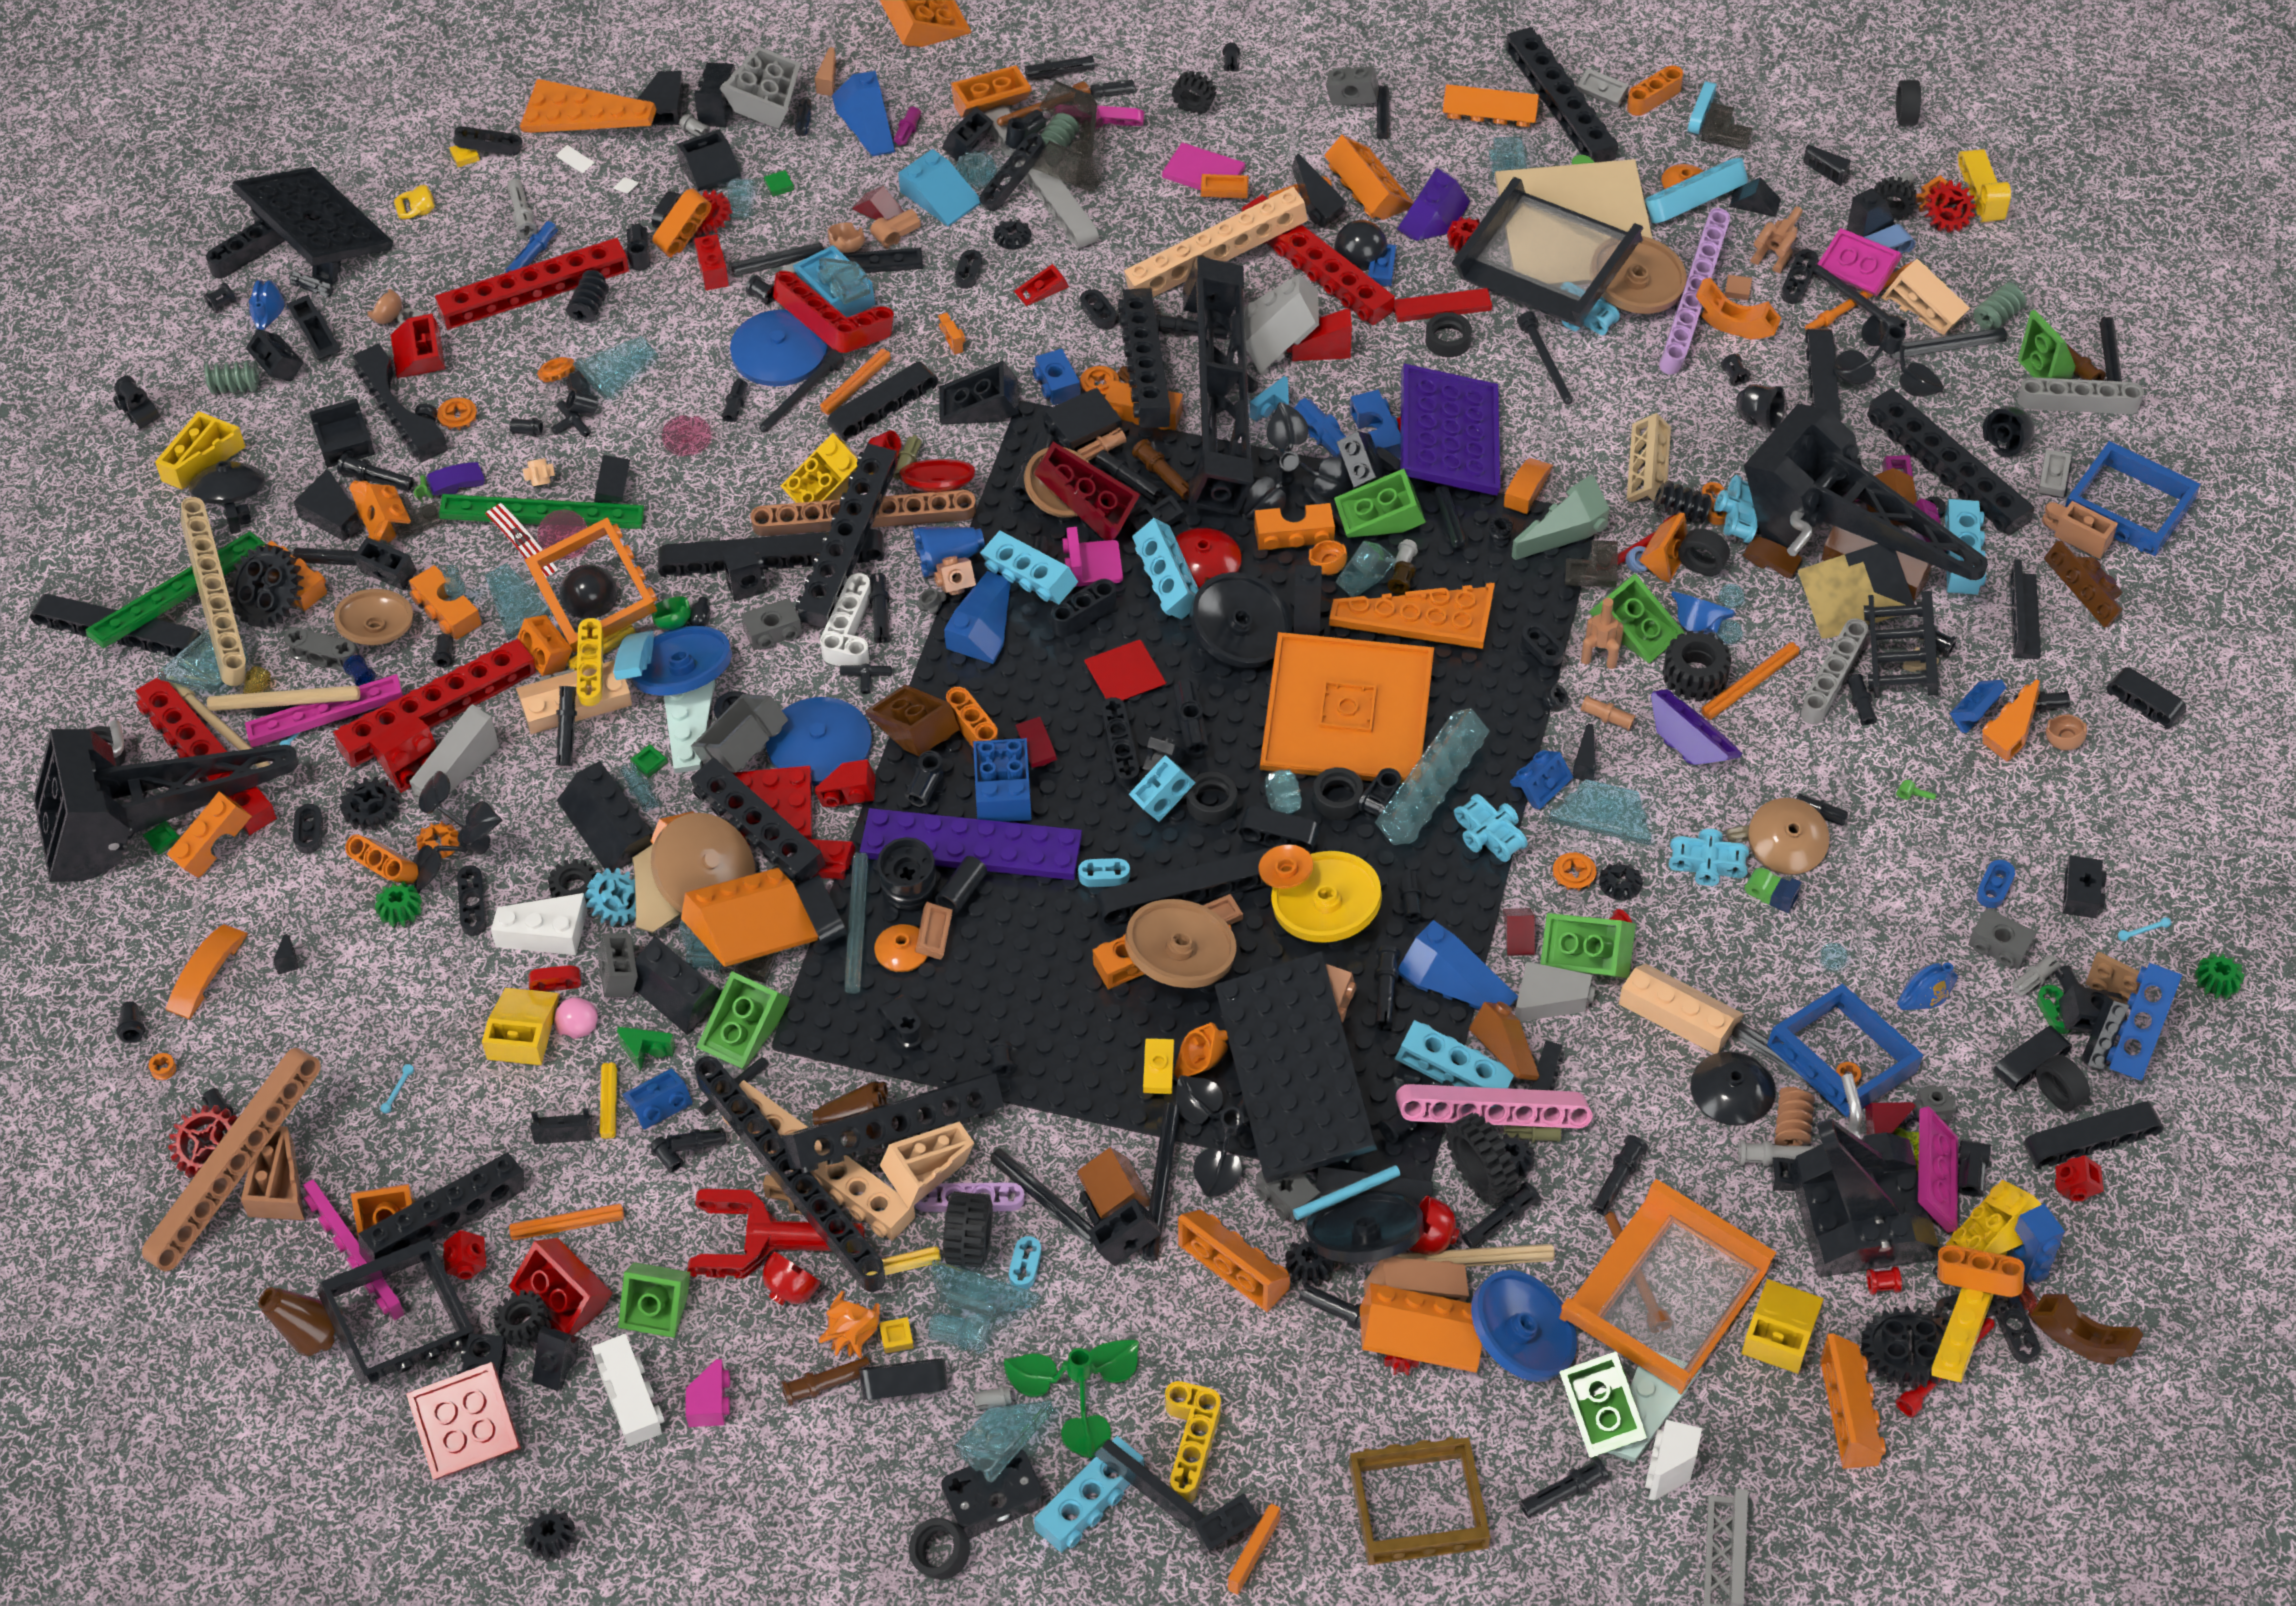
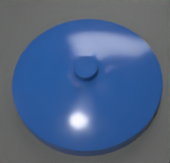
(776, 349)
(684, 661)
(820, 735)
(1522, 1326)

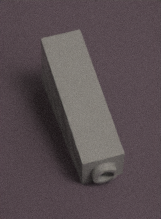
(460, 751)

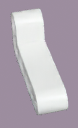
(838, 639)

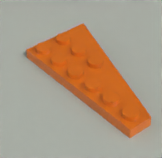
(569, 108)
(1429, 614)

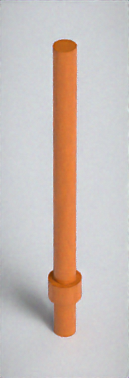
(1828, 317)

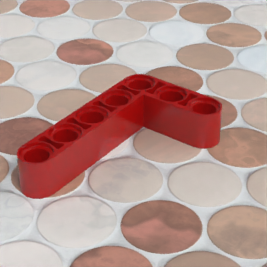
(829, 324)

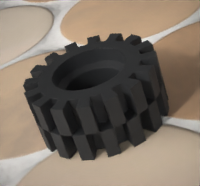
(1198, 84)
(1901, 190)
(568, 872)
(513, 1310)

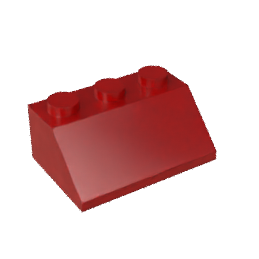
(563, 1283)

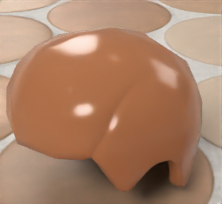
(846, 237)
(386, 308)
(2072, 732)

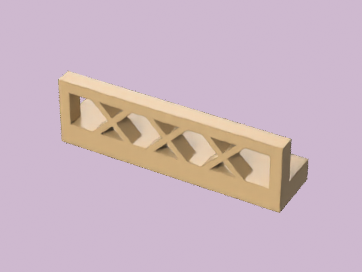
(1654, 455)

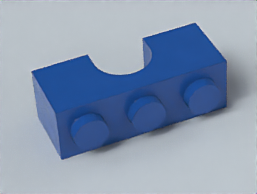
(1373, 411)
(2040, 1239)

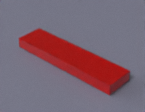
(1455, 302)

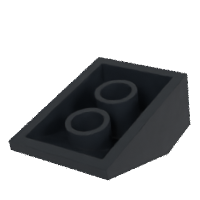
(980, 396)

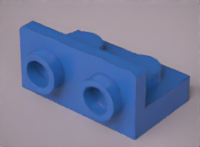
(1976, 703)
(1542, 777)
(658, 1098)

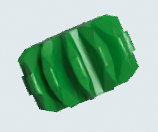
(398, 904)
(2219, 975)

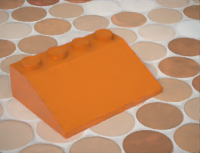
(925, 21)
(748, 917)

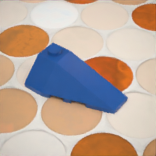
(863, 110)
(980, 620)
(1449, 967)

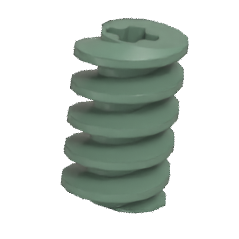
(1060, 130)
(2000, 306)
(232, 378)

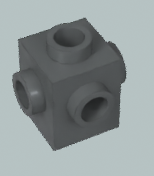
(1938, 1100)

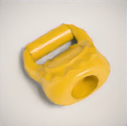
(420, 202)

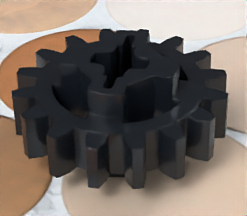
(369, 803)

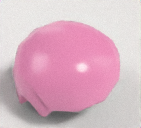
(575, 1018)

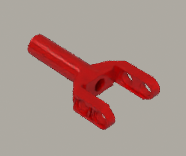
(762, 1234)

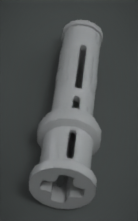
(522, 214)
(1766, 1151)

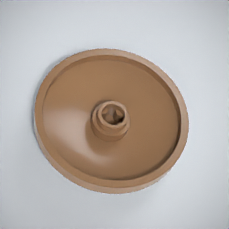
(1648, 280)
(698, 853)
(1180, 943)

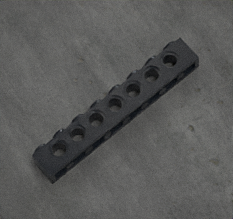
(1561, 95)
(1144, 358)
(873, 460)
(1950, 461)
(801, 1143)

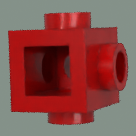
(2079, 1178)
(464, 1255)

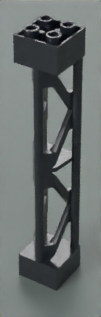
(1213, 293)

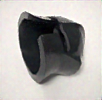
(1763, 404)

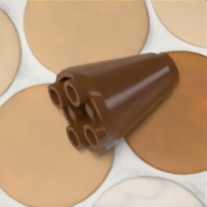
(858, 1100)
(298, 1319)

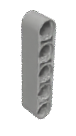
(2080, 395)
(1834, 671)

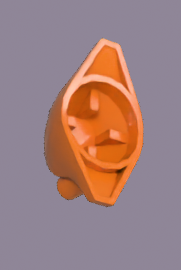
(1201, 1050)

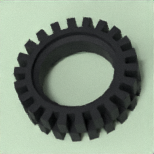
(1481, 1158)

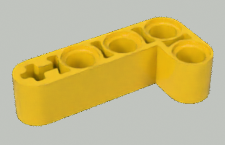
(1990, 196)
(1192, 1445)

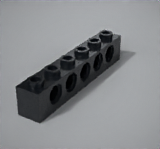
(716, 777)
(444, 1208)

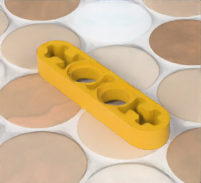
(590, 662)

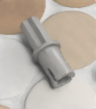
(2035, 975)

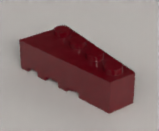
(1087, 490)

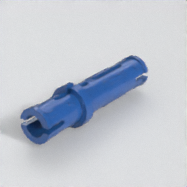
(537, 243)

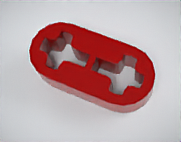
(555, 978)

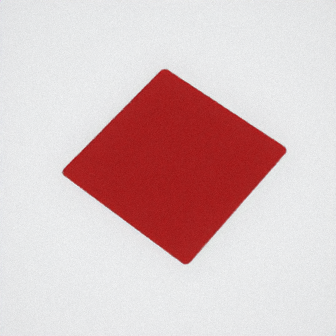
(1125, 671)

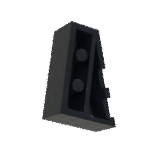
(710, 102)

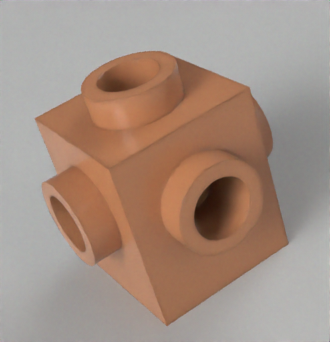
(963, 575)

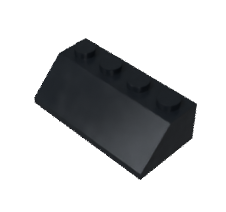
(604, 817)

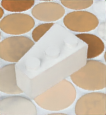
(541, 925)
(627, 1390)

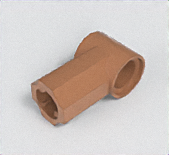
(892, 230)

